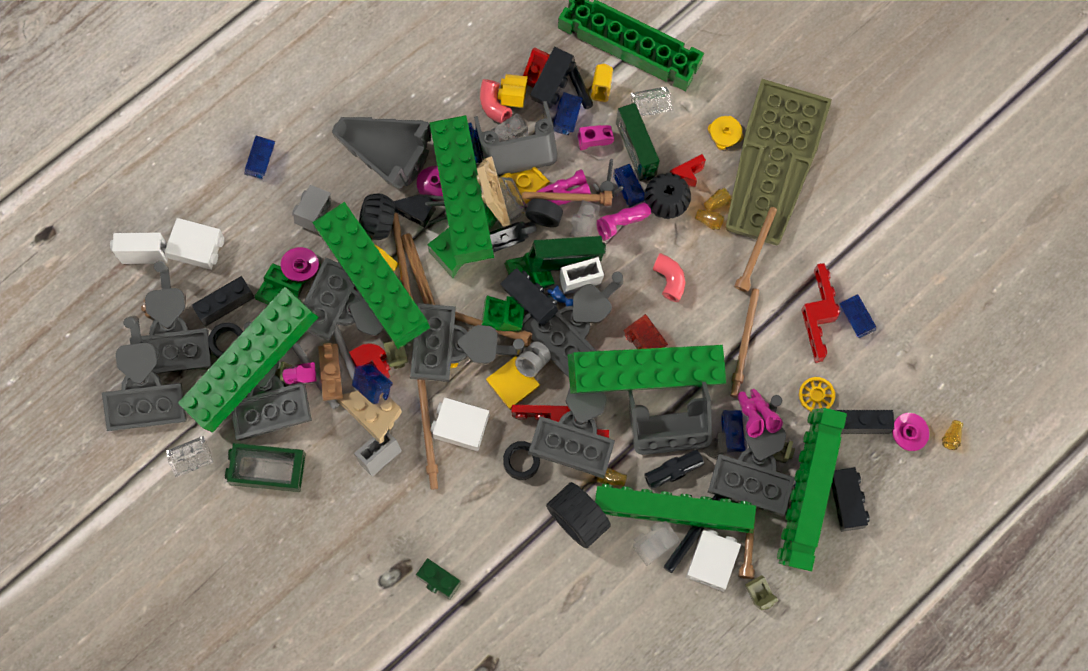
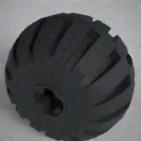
(661, 202)
(377, 215)

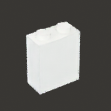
(194, 243)
(139, 248)
(577, 275)
(460, 424)
(713, 560)

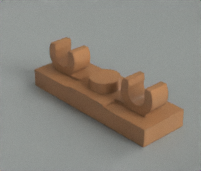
(330, 372)

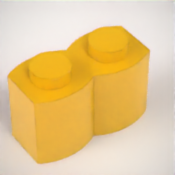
(602, 83)
(513, 90)

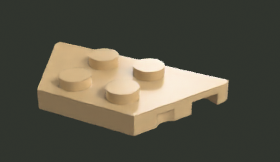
(492, 192)
(373, 417)

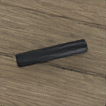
(581, 88)

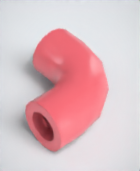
(490, 102)
(674, 276)

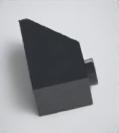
(414, 209)

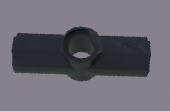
(674, 469)

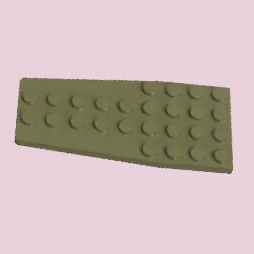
(775, 158)

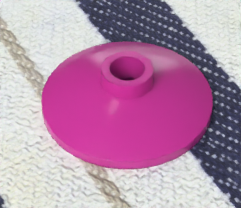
(424, 182)
(299, 257)
(917, 428)

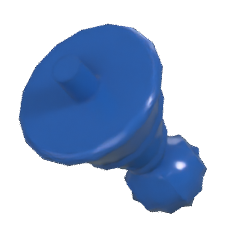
(558, 295)

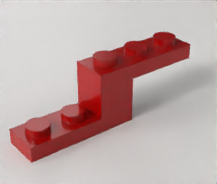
(820, 312)
(555, 413)

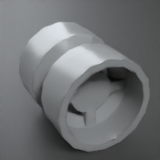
(533, 359)

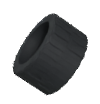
(578, 515)

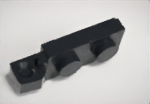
(511, 235)

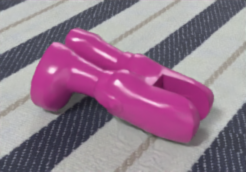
(562, 185)
(607, 224)
(756, 405)

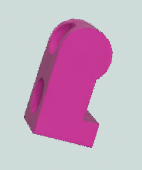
(595, 136)
(300, 373)

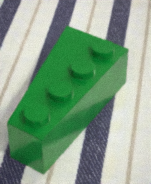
(442, 248)

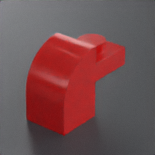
(371, 354)

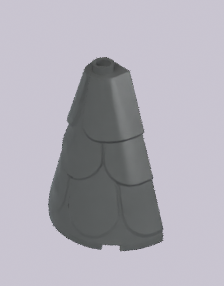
(387, 146)

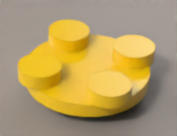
(725, 132)

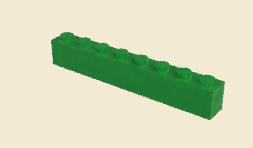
(676, 509)

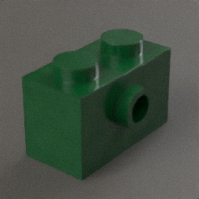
(438, 579)

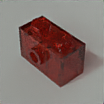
(644, 334)

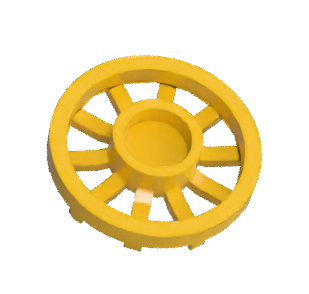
(817, 393)

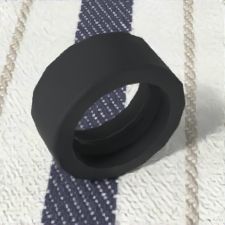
(544, 212)
(217, 331)
(519, 445)

